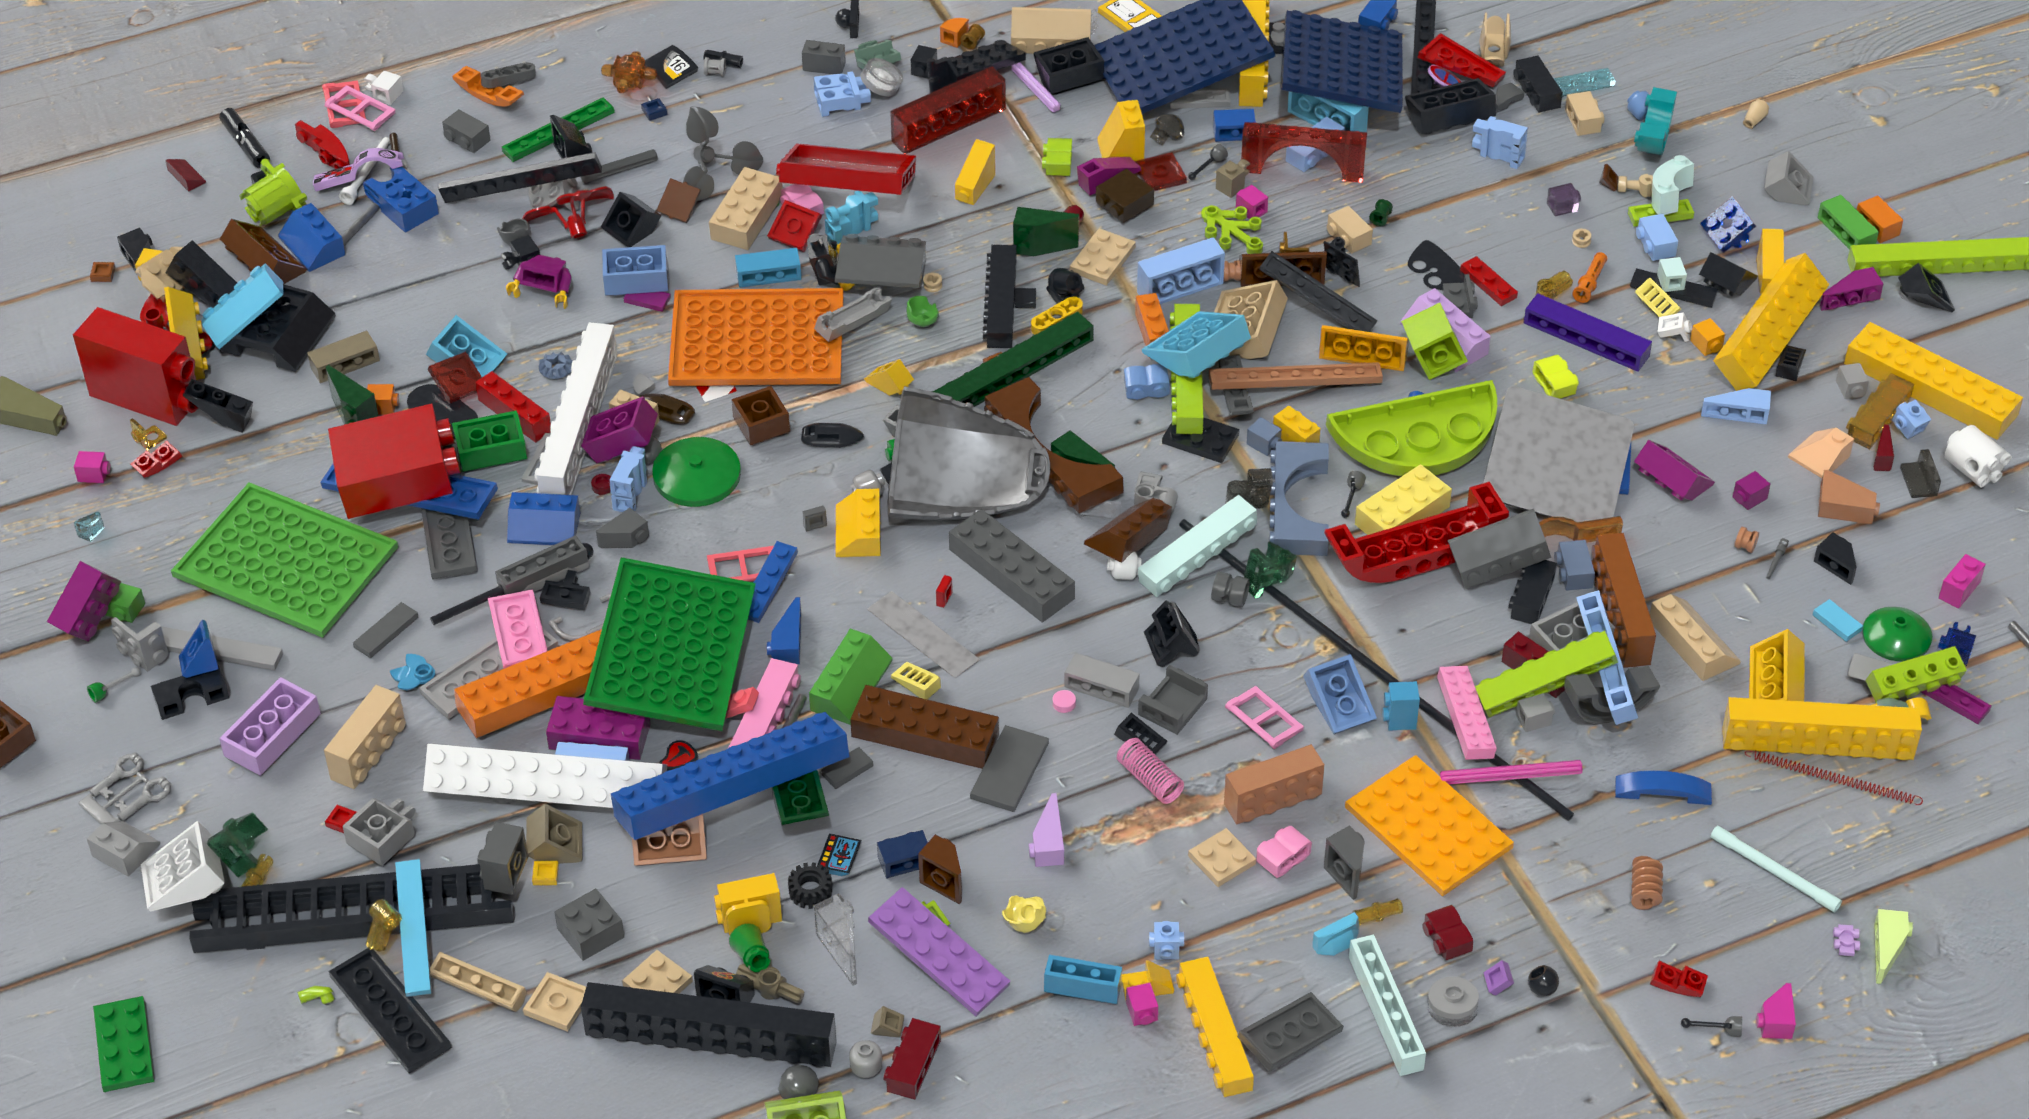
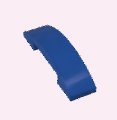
(1663, 783)

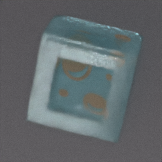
(89, 526)

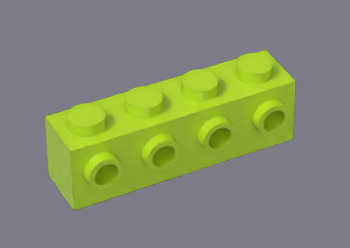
(1917, 675)

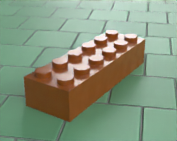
(1623, 600)

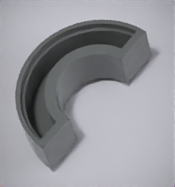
(1592, 703)

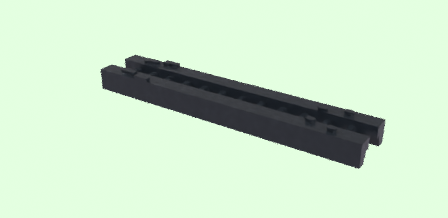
(337, 893)

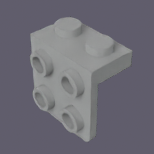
(547, 193)
(145, 648)

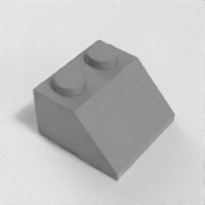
(1788, 180)
(121, 846)

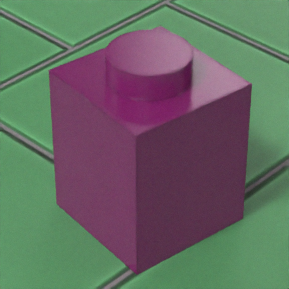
(1751, 490)

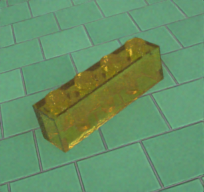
(1879, 410)

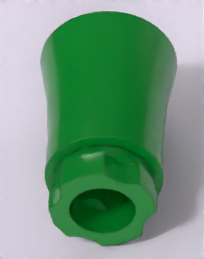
(749, 945)

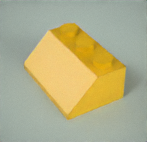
(858, 524)

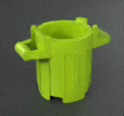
(272, 194)

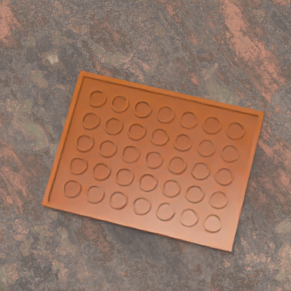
(753, 337)

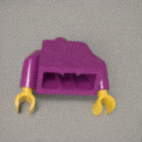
(545, 274)

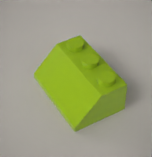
(816, 1106)

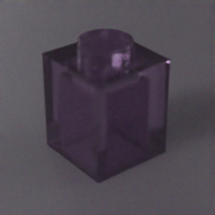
(1563, 199)

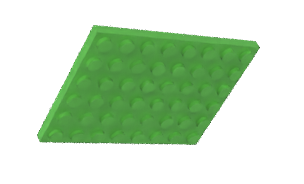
(285, 559)

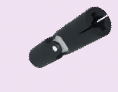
(243, 136)

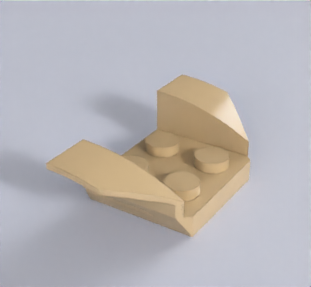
(154, 276)

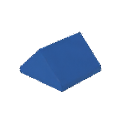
(198, 653)

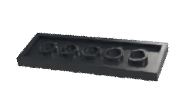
(392, 1015)

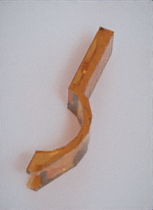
(1581, 530)

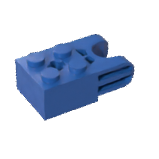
(402, 199)

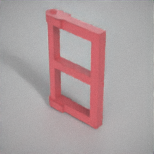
(331, 87)
(741, 555)

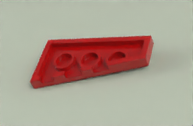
(1456, 58)

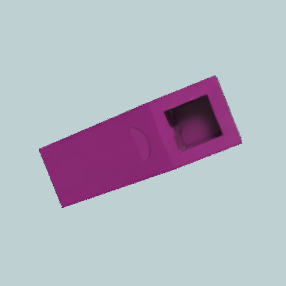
(1101, 169)
(1855, 288)

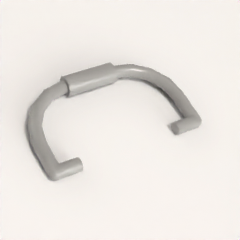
(553, 623)

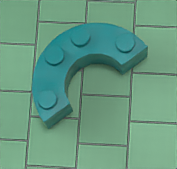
(1654, 132)

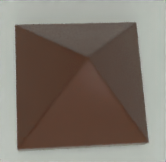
(1609, 178)

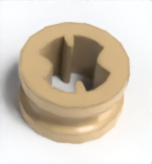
(1586, 238)
(932, 282)

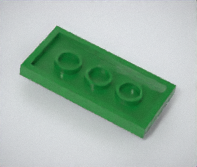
(123, 1044)

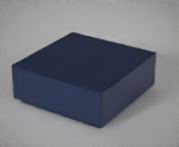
(654, 109)

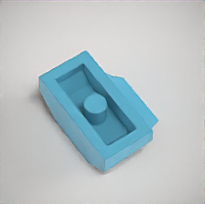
(1336, 936)

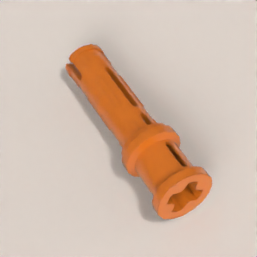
(1587, 282)

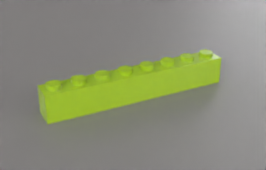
(1187, 391)

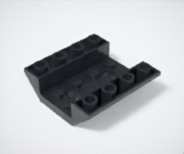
(291, 328)

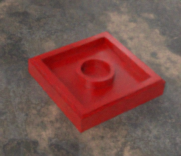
(794, 225)

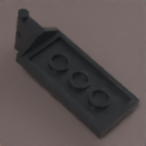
(952, 69)

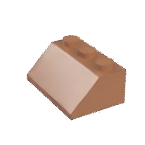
(673, 844)

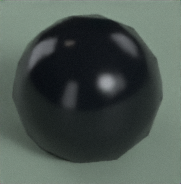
(1543, 980)

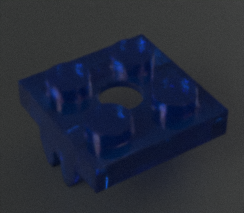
(1738, 230)

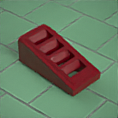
(1885, 453)

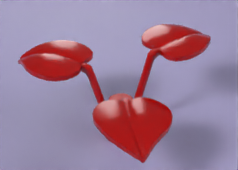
(575, 223)
(155, 314)

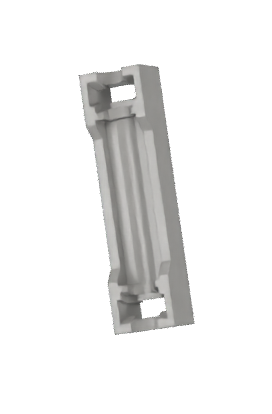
(852, 315)

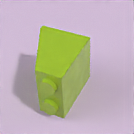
(1434, 341)

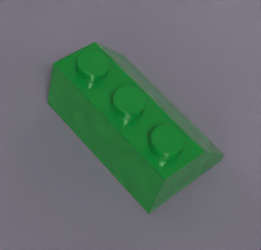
(489, 441)

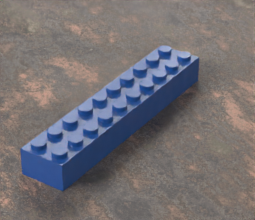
(729, 775)

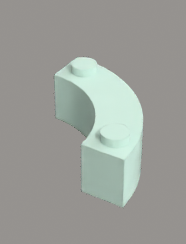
(1668, 181)

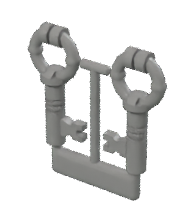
(100, 814)

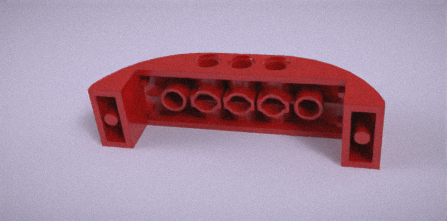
(1415, 545)

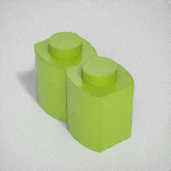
(1058, 156)

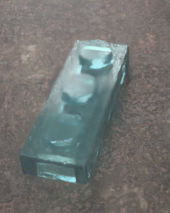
(1585, 81)

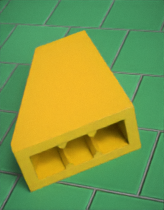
(976, 172)
(1769, 256)

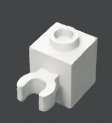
(385, 87)

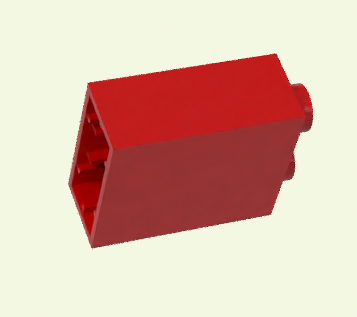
(135, 365)
(393, 460)

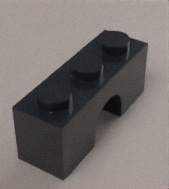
(171, 693)

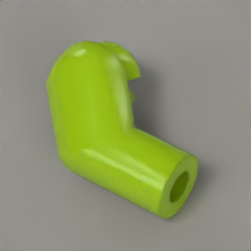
(314, 992)

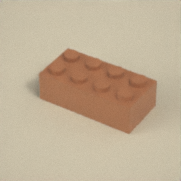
(1274, 784)

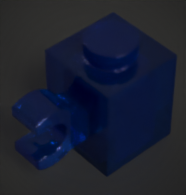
(1961, 639)

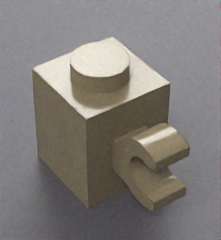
(1231, 177)

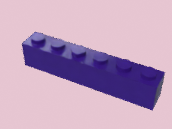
(1587, 332)

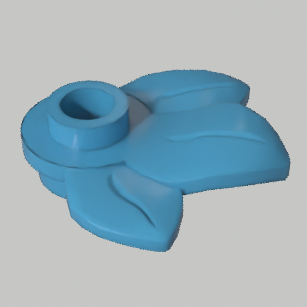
(414, 673)

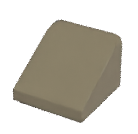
(887, 1023)

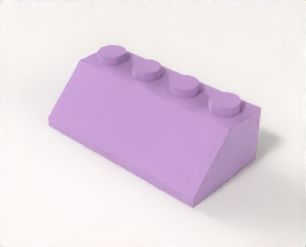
(1471, 337)

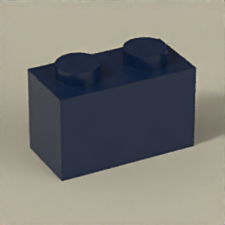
(900, 853)

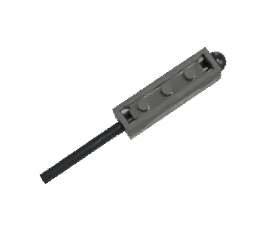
(530, 573)

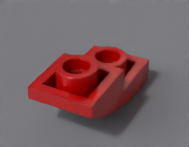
(152, 463)
(1683, 982)

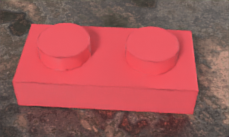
(741, 702)

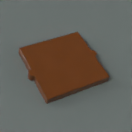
(678, 200)

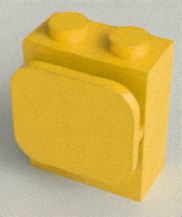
(748, 902)

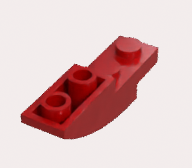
(325, 142)

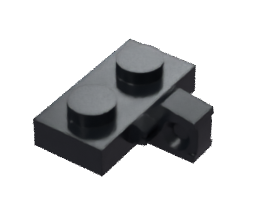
(565, 593)

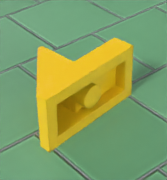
(1154, 974)

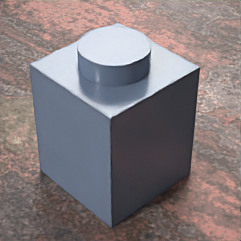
(1263, 436)

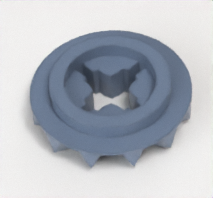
(559, 370)

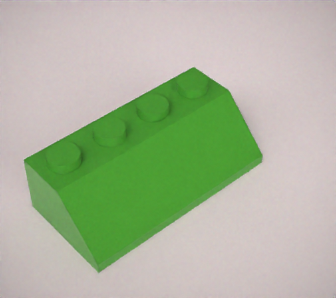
(853, 665)

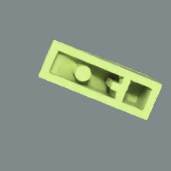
(1891, 933)

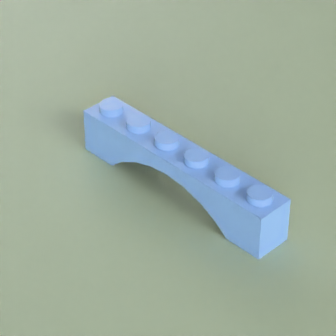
(1613, 677)

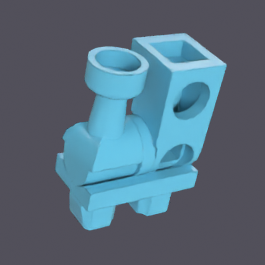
(852, 216)

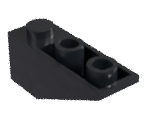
(222, 406)

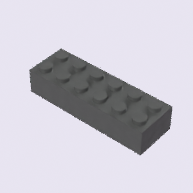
(1012, 565)

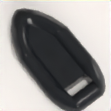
(830, 435)

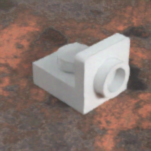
(1675, 325)

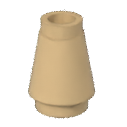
(1756, 112)

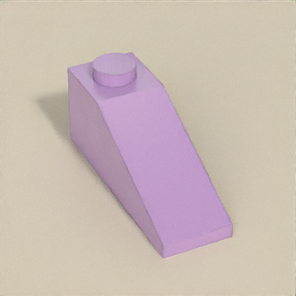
(1047, 837)

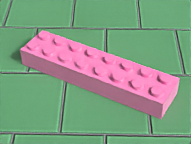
(1466, 712)

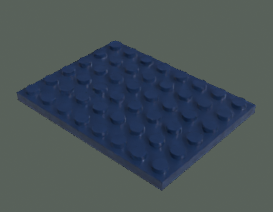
(1182, 52)
(1343, 61)

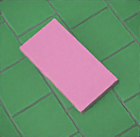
(517, 627)

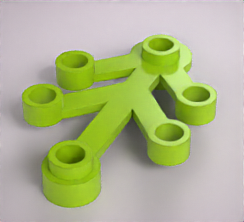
(1213, 215)

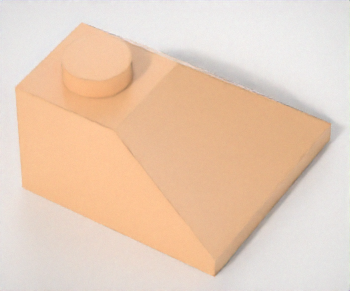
(1823, 451)

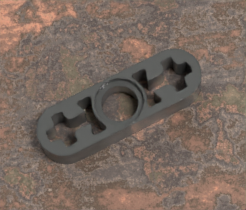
(508, 75)

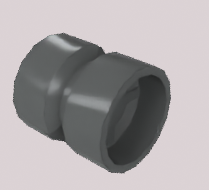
(1230, 589)

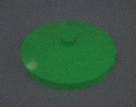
(696, 471)

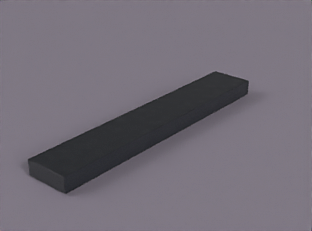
(1317, 293)

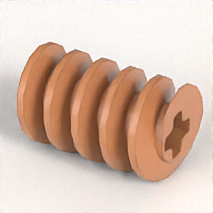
(1646, 882)

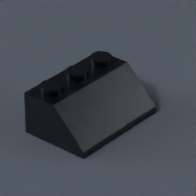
(1069, 65)

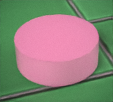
(1064, 701)

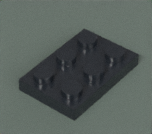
(1212, 444)

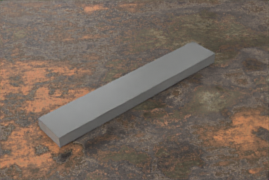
(228, 649)

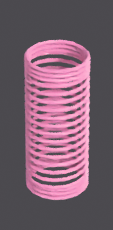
(1130, 760)

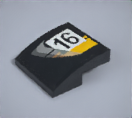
(671, 65)

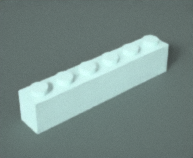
(1197, 546)
(1387, 1005)

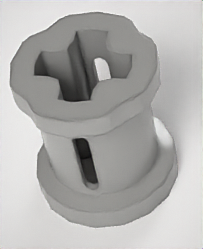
(714, 66)

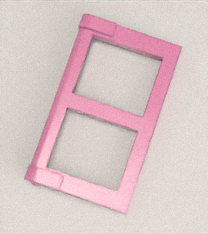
(332, 102)
(1234, 703)

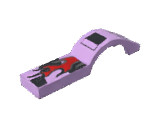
(348, 173)

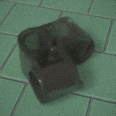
(1254, 490)

